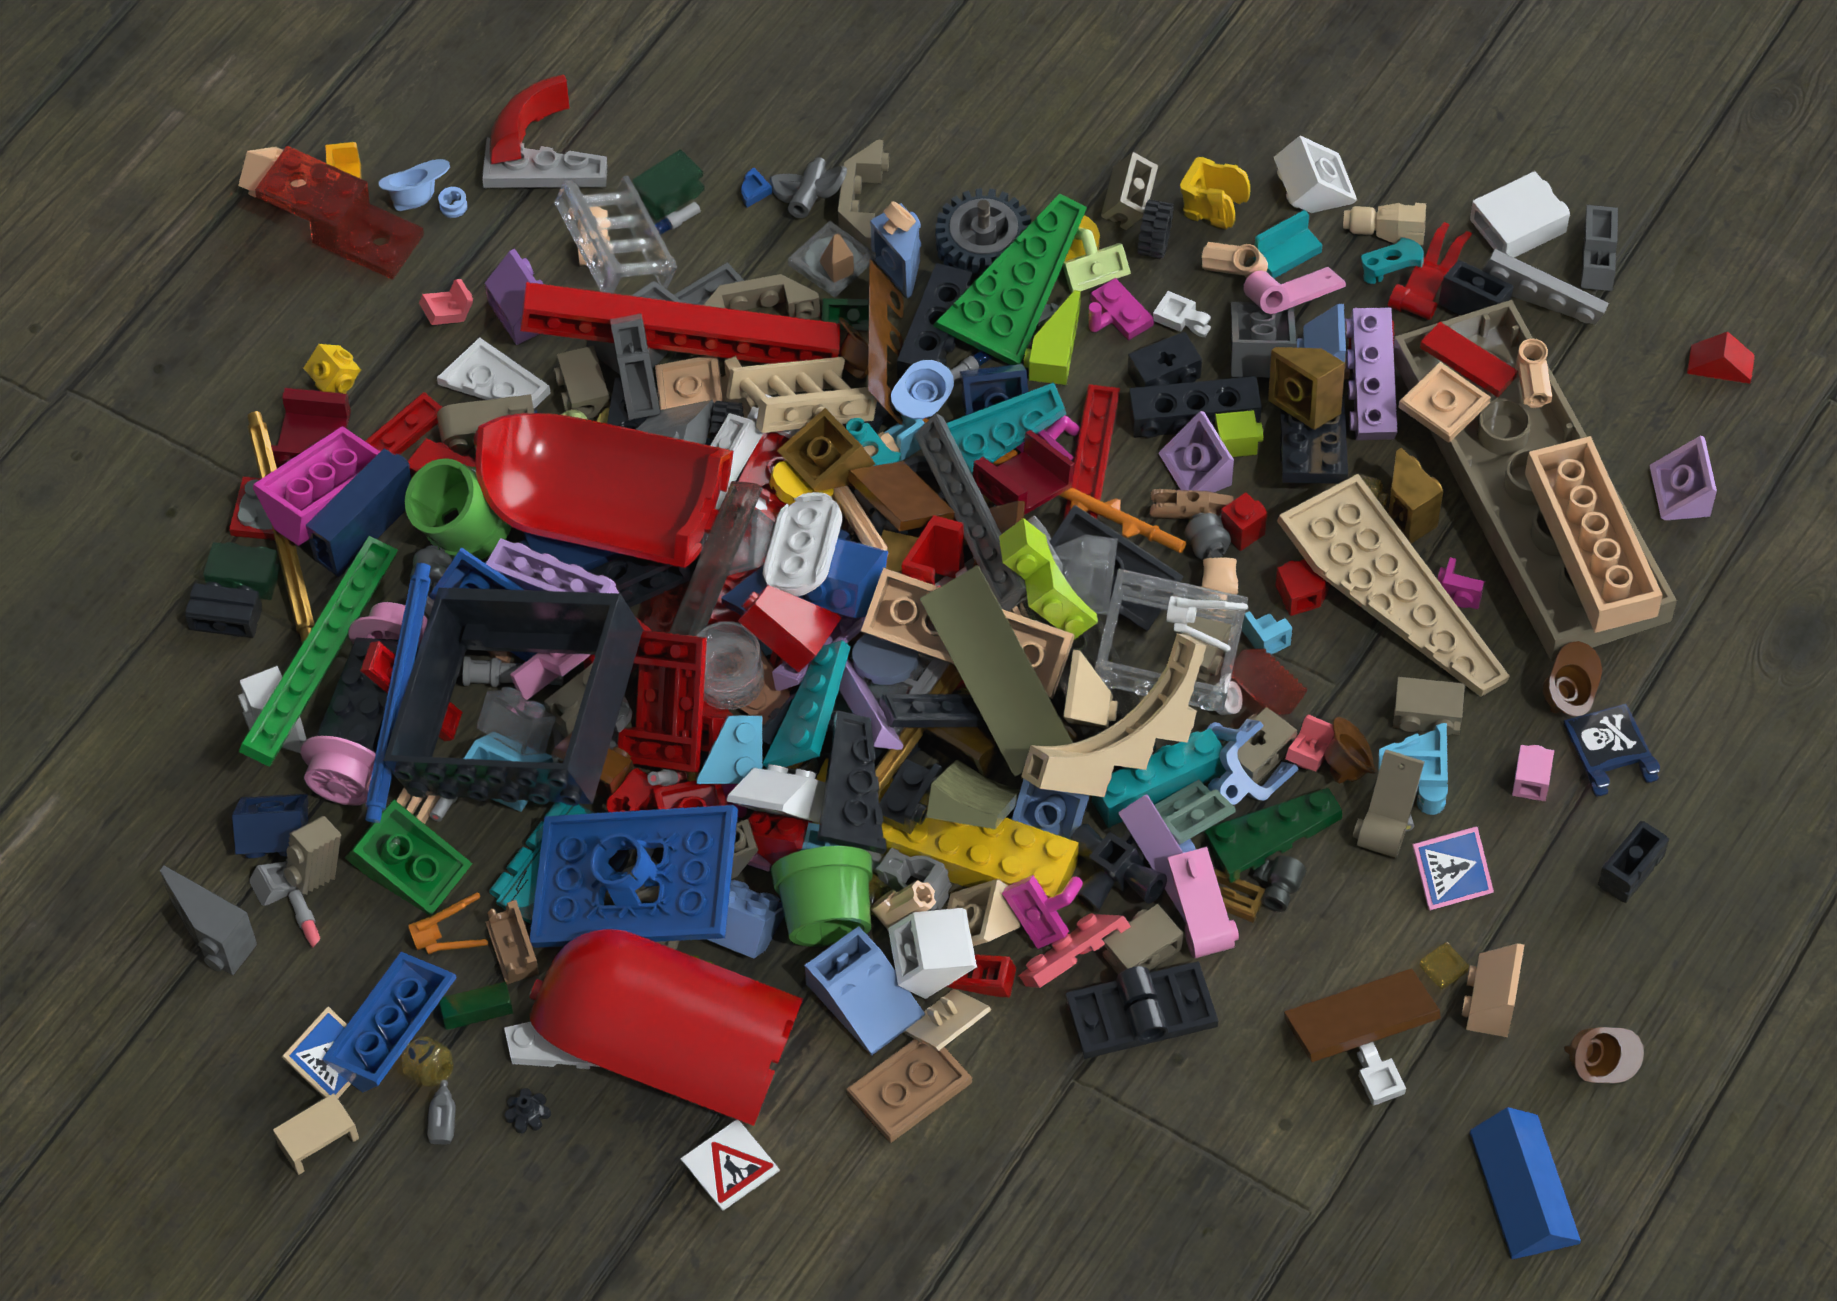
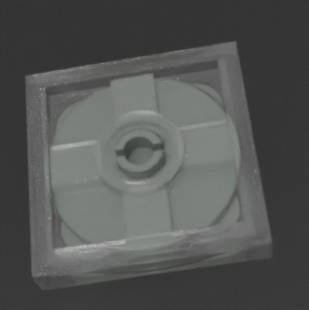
(807, 259)

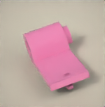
(1278, 297)
(1202, 904)

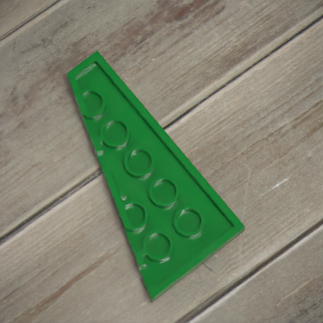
(1009, 297)

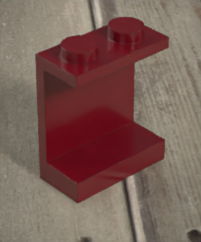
(308, 420)
(1030, 476)

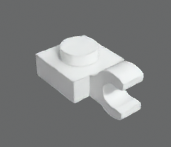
(1179, 311)
(1379, 1078)

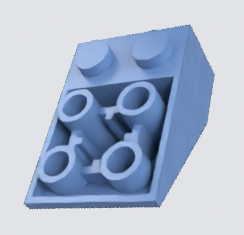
(862, 990)

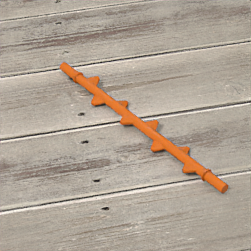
(1111, 511)

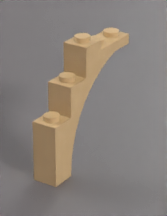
(1162, 714)

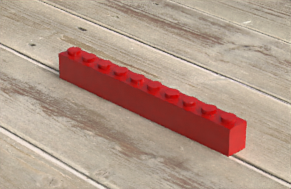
(679, 325)

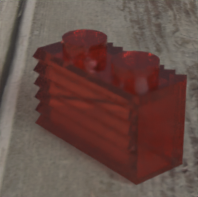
(1267, 681)

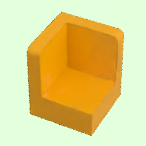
(344, 157)

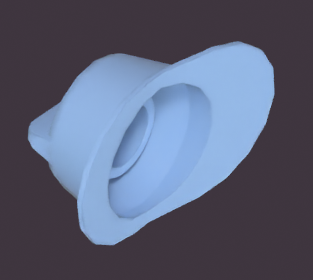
(414, 186)
(922, 389)

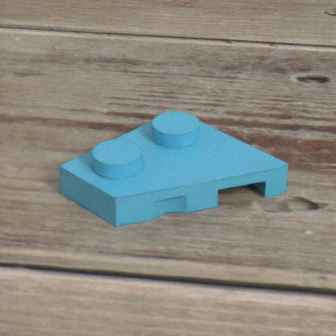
(1428, 748)
(734, 751)

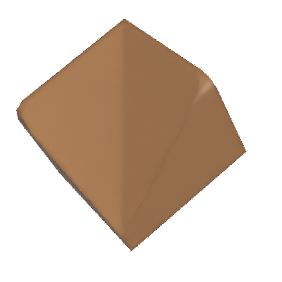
(837, 259)

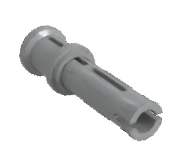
(493, 672)

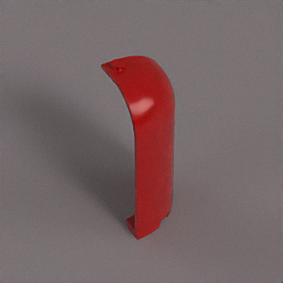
(601, 484)
(665, 1019)

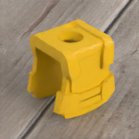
(1211, 189)

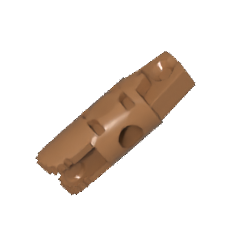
(1186, 503)

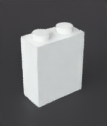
(1520, 215)

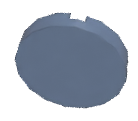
(883, 660)

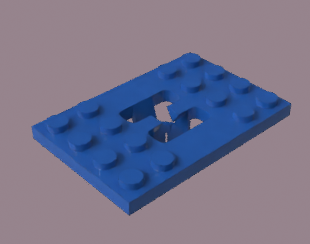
(691, 875)

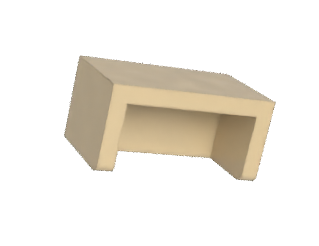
(314, 1130)

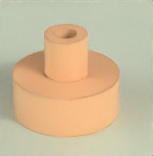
(898, 218)

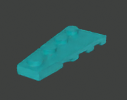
(1003, 426)
(810, 711)

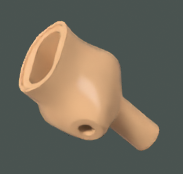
(1220, 575)

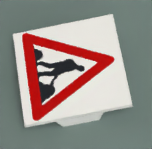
(730, 1164)

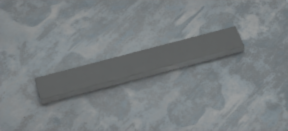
(970, 508)

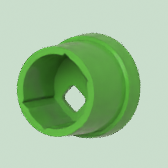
(451, 486)
(824, 893)

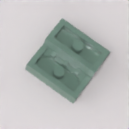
(1193, 810)

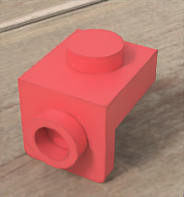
(447, 306)
(1311, 743)

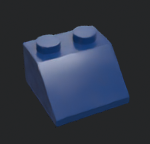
(850, 579)

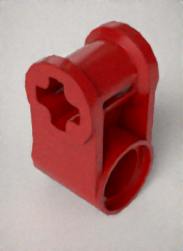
(633, 794)

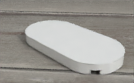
(803, 544)

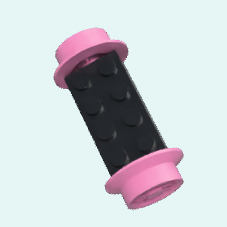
(347, 742)

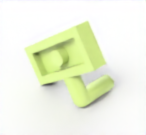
(1096, 265)

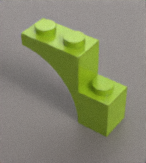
(1048, 592)

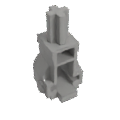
(896, 869)

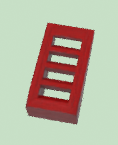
(990, 986)

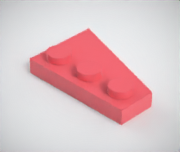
(1081, 941)

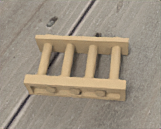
(795, 411)

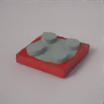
(249, 516)

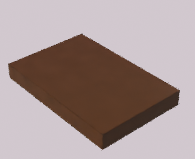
(899, 495)

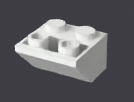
(931, 950)

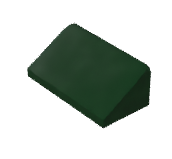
(852, 310)
(476, 1005)

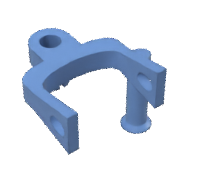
(1235, 782)

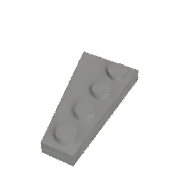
(545, 169)
(1543, 289)

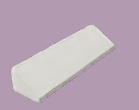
(741, 437)

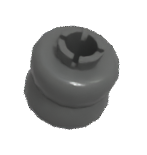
(1207, 536)
(437, 559)

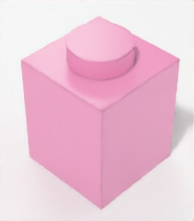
(1533, 772)

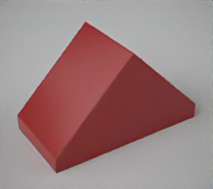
(1721, 359)

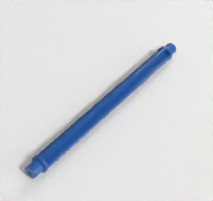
(400, 677)

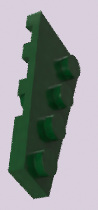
(1258, 835)

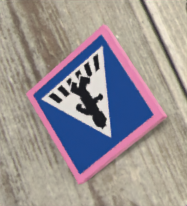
(1452, 868)

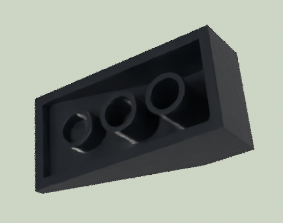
(1128, 558)

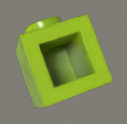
(1239, 432)

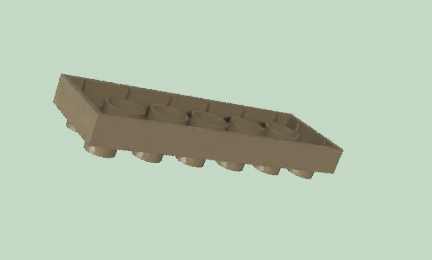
(1490, 470)

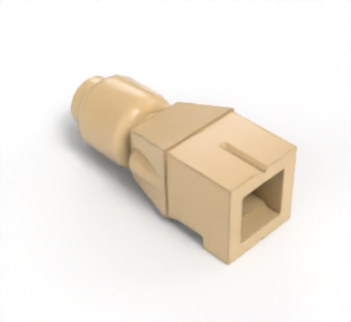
(1389, 222)

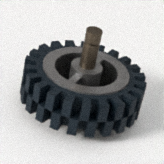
(978, 229)

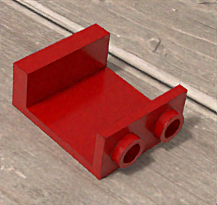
(936, 551)

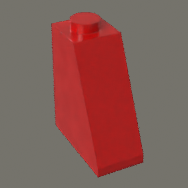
(788, 624)

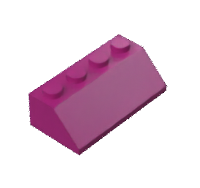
(311, 481)

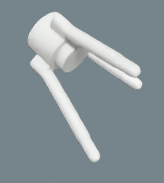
(1184, 611)

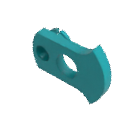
(1408, 250)
(867, 436)

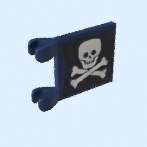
(1608, 742)

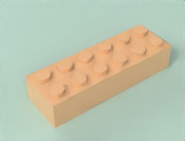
(1593, 534)
(901, 618)

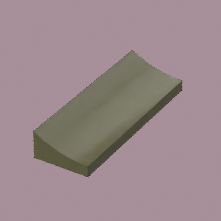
(994, 667)
(970, 798)

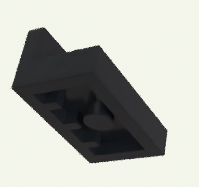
(908, 796)

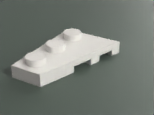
(491, 375)
(530, 1048)

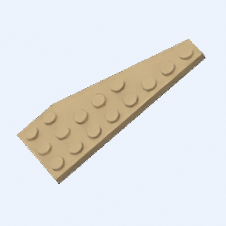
(1369, 560)

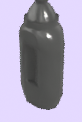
(441, 1116)

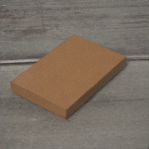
(908, 1087)

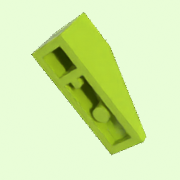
(1054, 344)

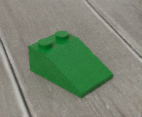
(408, 859)

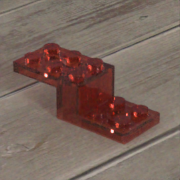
(339, 212)

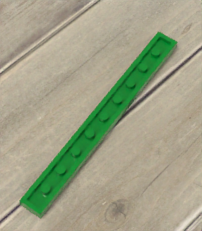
(318, 652)

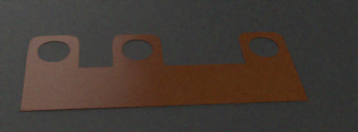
(879, 336)

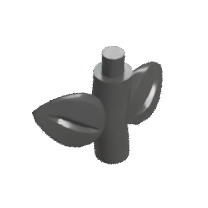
(805, 189)

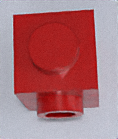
(1244, 520)

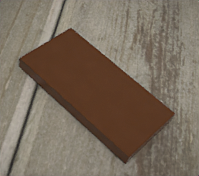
(1362, 1015)

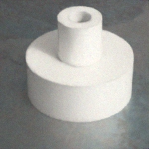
(1234, 699)

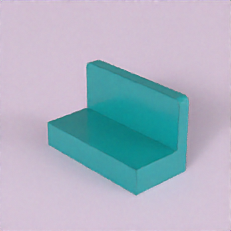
(1288, 244)

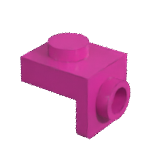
(1463, 590)

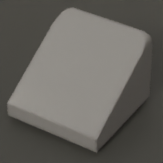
(270, 883)

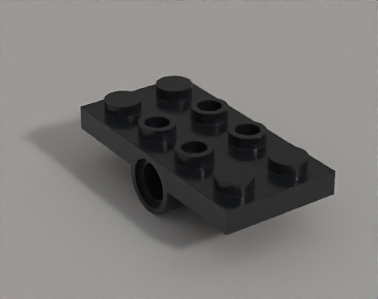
(1311, 453)
(1141, 1009)

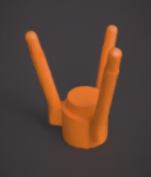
(427, 931)

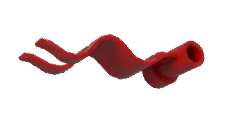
(1426, 280)

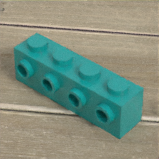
(1165, 774)

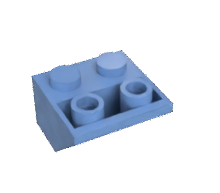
(750, 920)

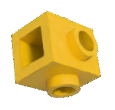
(332, 368)

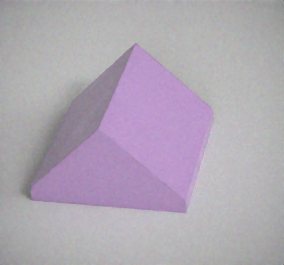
(1199, 457)
(1685, 482)

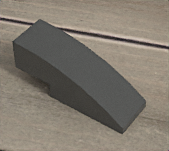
(1599, 248)
(635, 366)

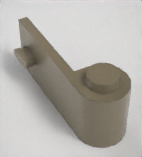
(461, 420)
(1390, 804)

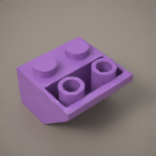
(506, 293)

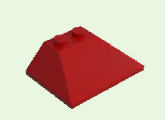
(668, 702)

